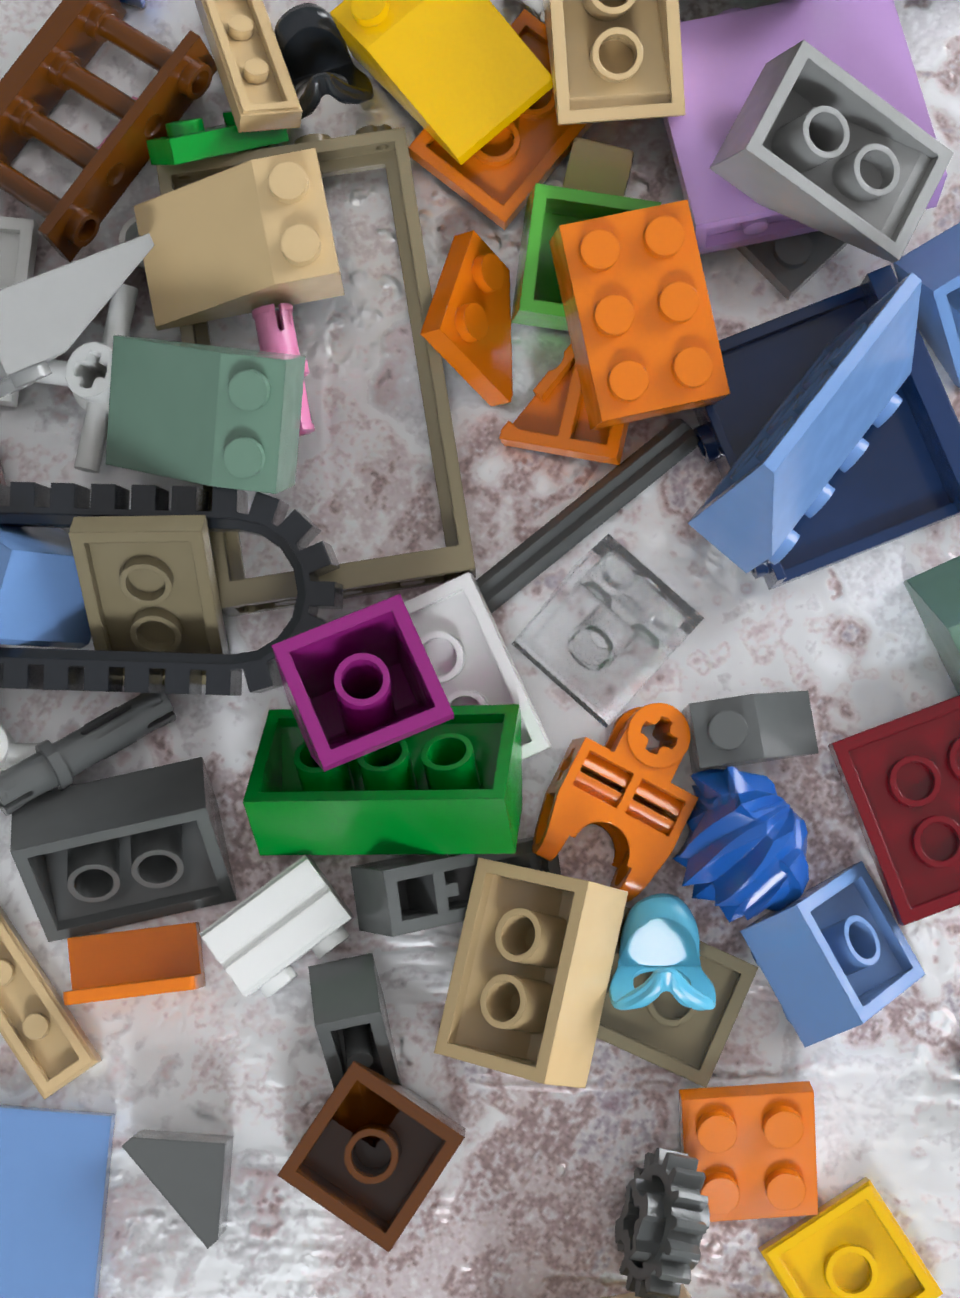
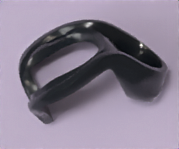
(319, 55)

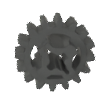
(662, 1224)

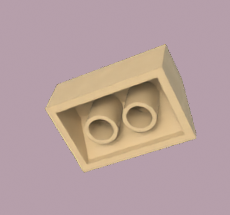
(531, 973)

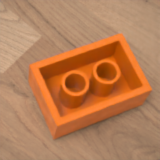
(639, 314)

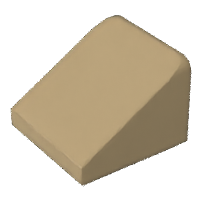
(598, 167)

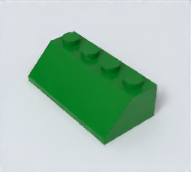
(422, 795)

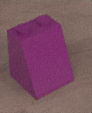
(360, 683)

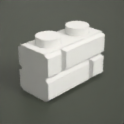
(278, 927)

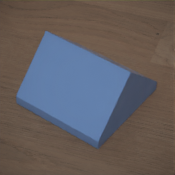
(40, 590)

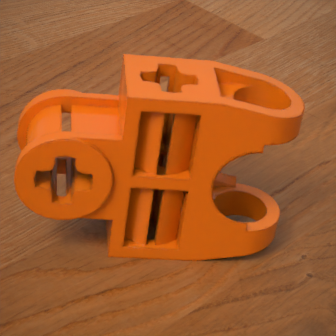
(624, 793)

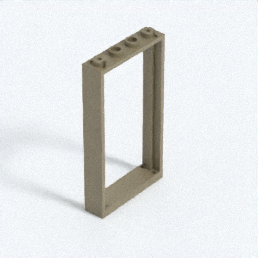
(366, 150)

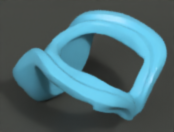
(663, 940)

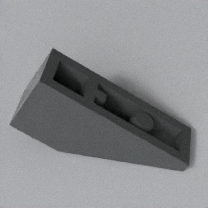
(426, 889)

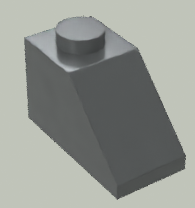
(750, 729)
(352, 1017)

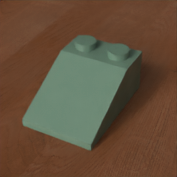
(205, 413)

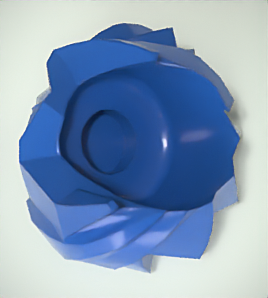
(743, 844)

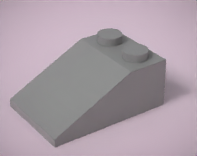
(832, 154)
(52, 310)

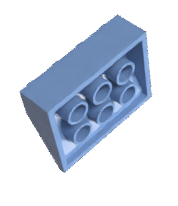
(814, 434)

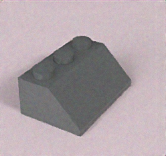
(123, 850)

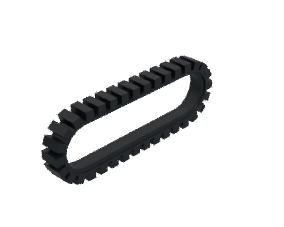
(102, 670)

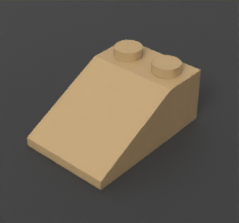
(615, 59)
(240, 241)

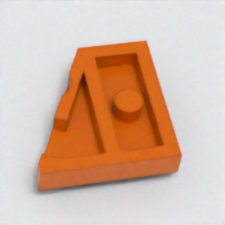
(473, 318)
(559, 421)

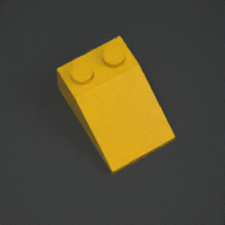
(446, 65)

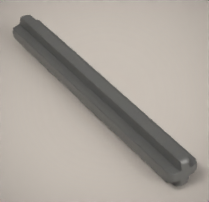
(587, 513)

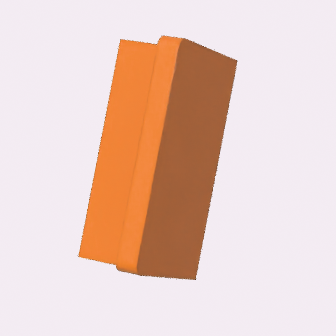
(135, 963)

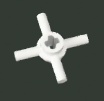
(89, 378)

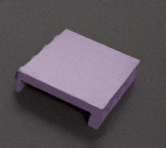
(721, 67)

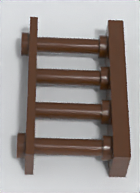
(56, 64)

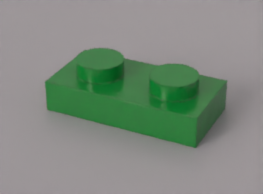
(191, 141)

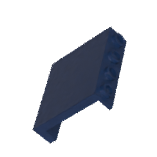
(911, 461)

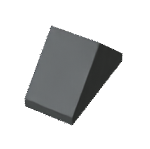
(190, 1174)

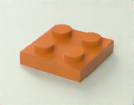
(753, 1148)

